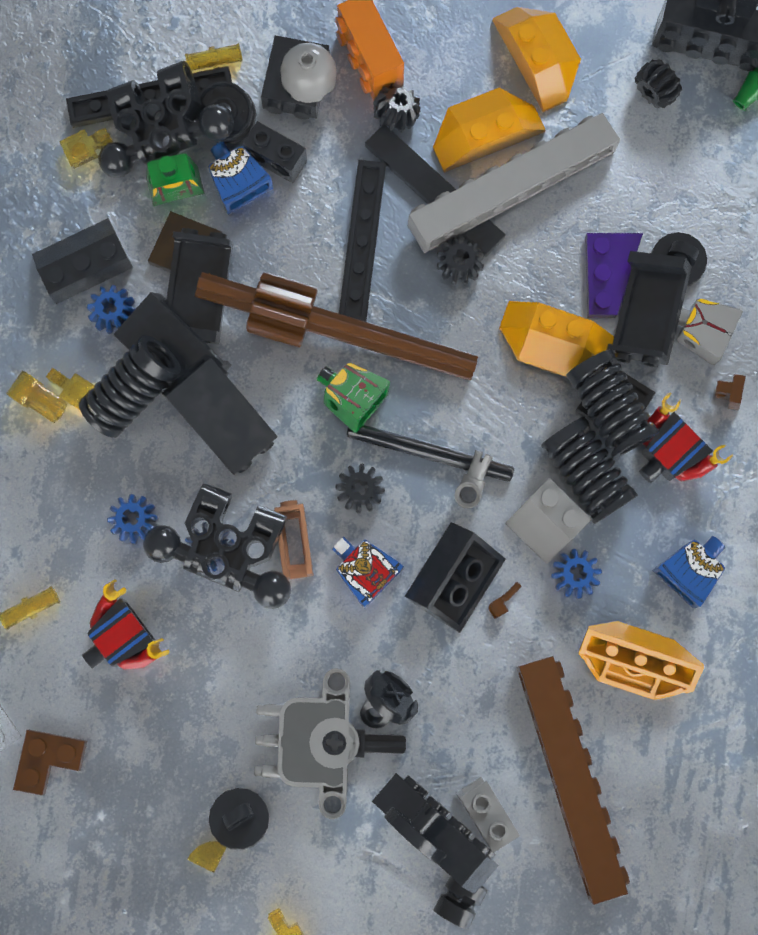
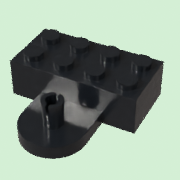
(710, 30)
(429, 830)

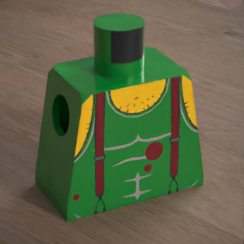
(173, 179)
(353, 393)

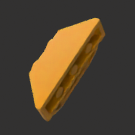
(541, 53)
(484, 127)
(551, 336)
(639, 660)

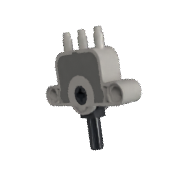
(302, 744)

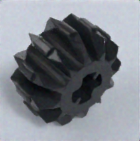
(658, 83)
(396, 107)
(467, 253)
(356, 497)

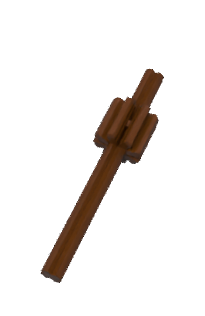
(286, 310)

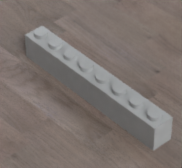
(512, 182)

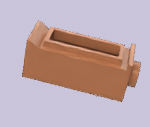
(294, 511)

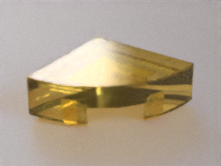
(208, 855)

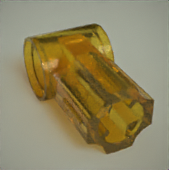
(32, 394)

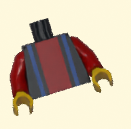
(677, 449)
(120, 634)

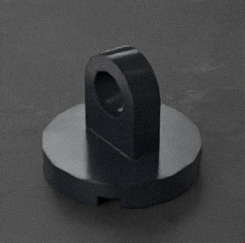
(686, 246)
(390, 698)
(238, 819)

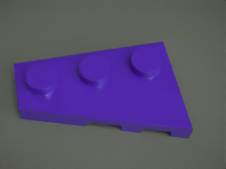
(608, 271)

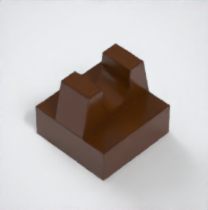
(731, 391)

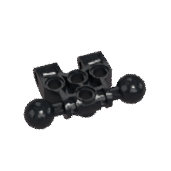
(128, 103)
(211, 504)

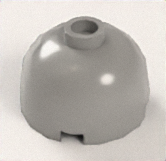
(308, 72)

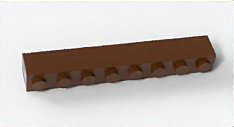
(572, 780)

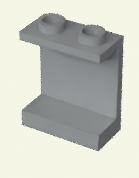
(487, 814)

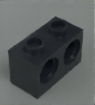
(275, 152)

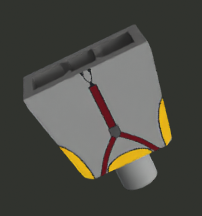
(708, 328)

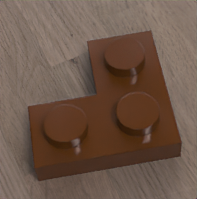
(40, 753)

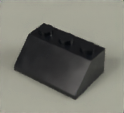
(81, 261)
(455, 576)

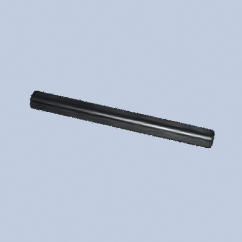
(428, 451)

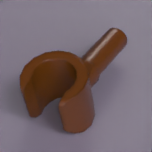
(498, 606)

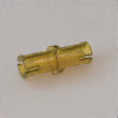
(214, 57)
(29, 607)

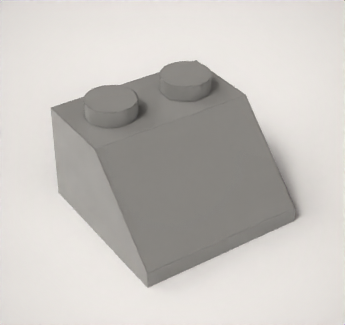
(548, 521)

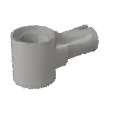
(474, 479)

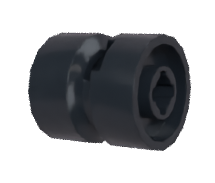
(456, 910)

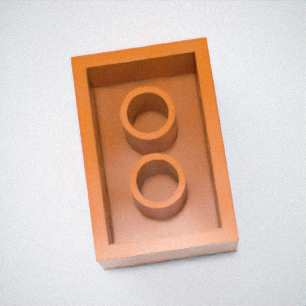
(369, 46)

